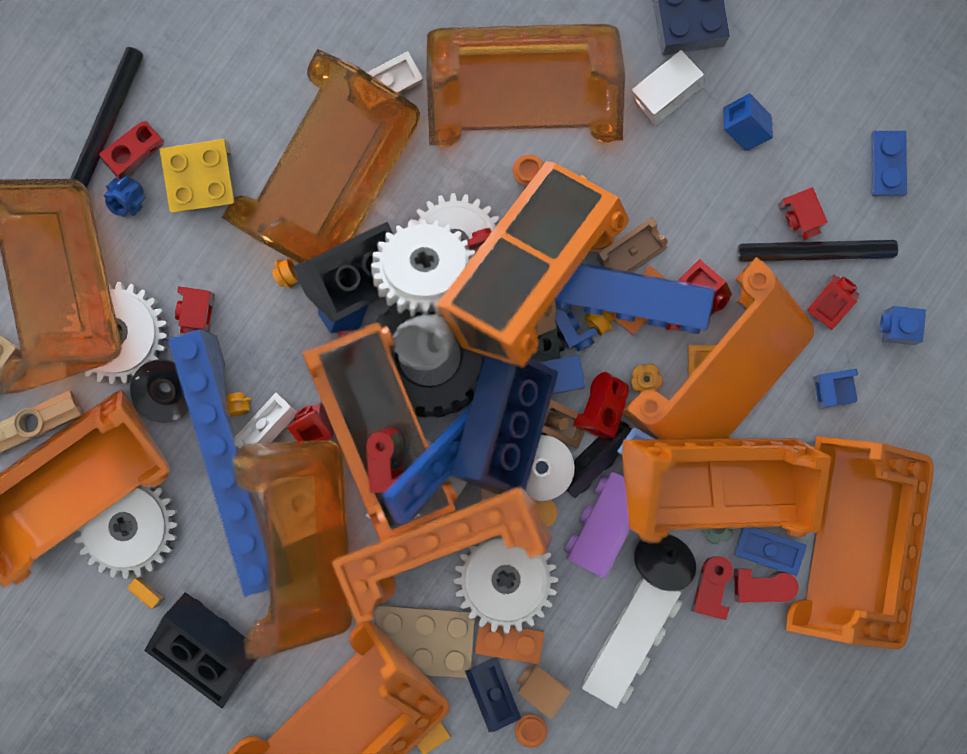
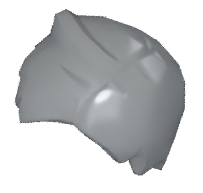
(424, 342)

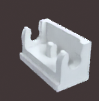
(668, 87)

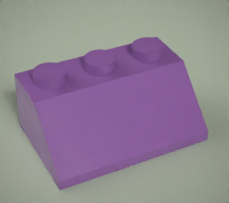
(603, 527)

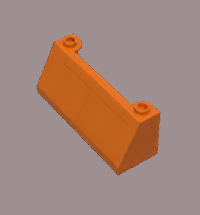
(723, 484)
(370, 572)

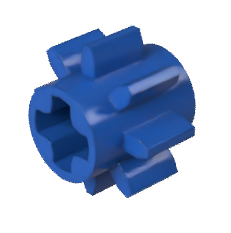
(124, 196)

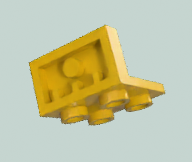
(197, 175)

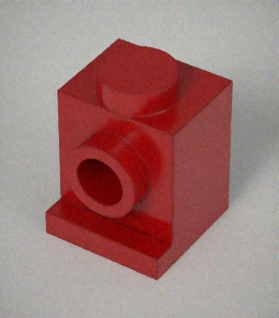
(804, 213)
(194, 310)
(311, 424)

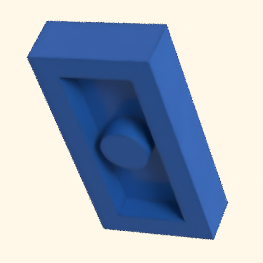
(889, 163)
(770, 550)

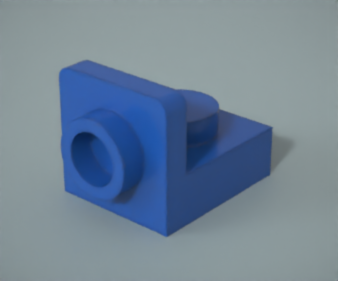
(568, 325)

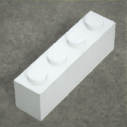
(629, 642)

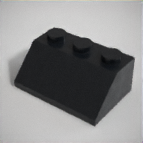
(342, 276)
(201, 649)

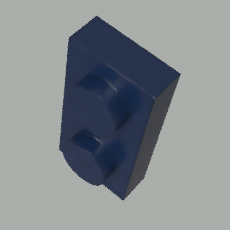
(493, 694)

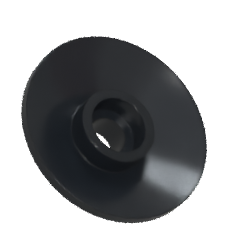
(149, 397)
(665, 572)

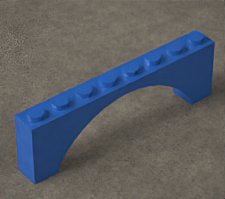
(203, 383)

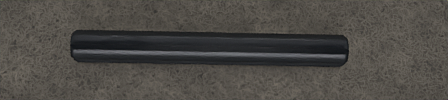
(107, 115)
(817, 250)

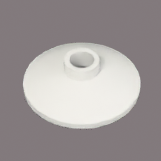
(559, 473)

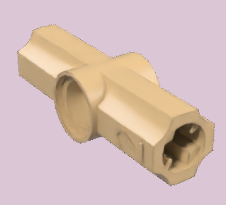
(50, 415)

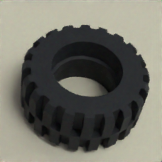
(441, 398)

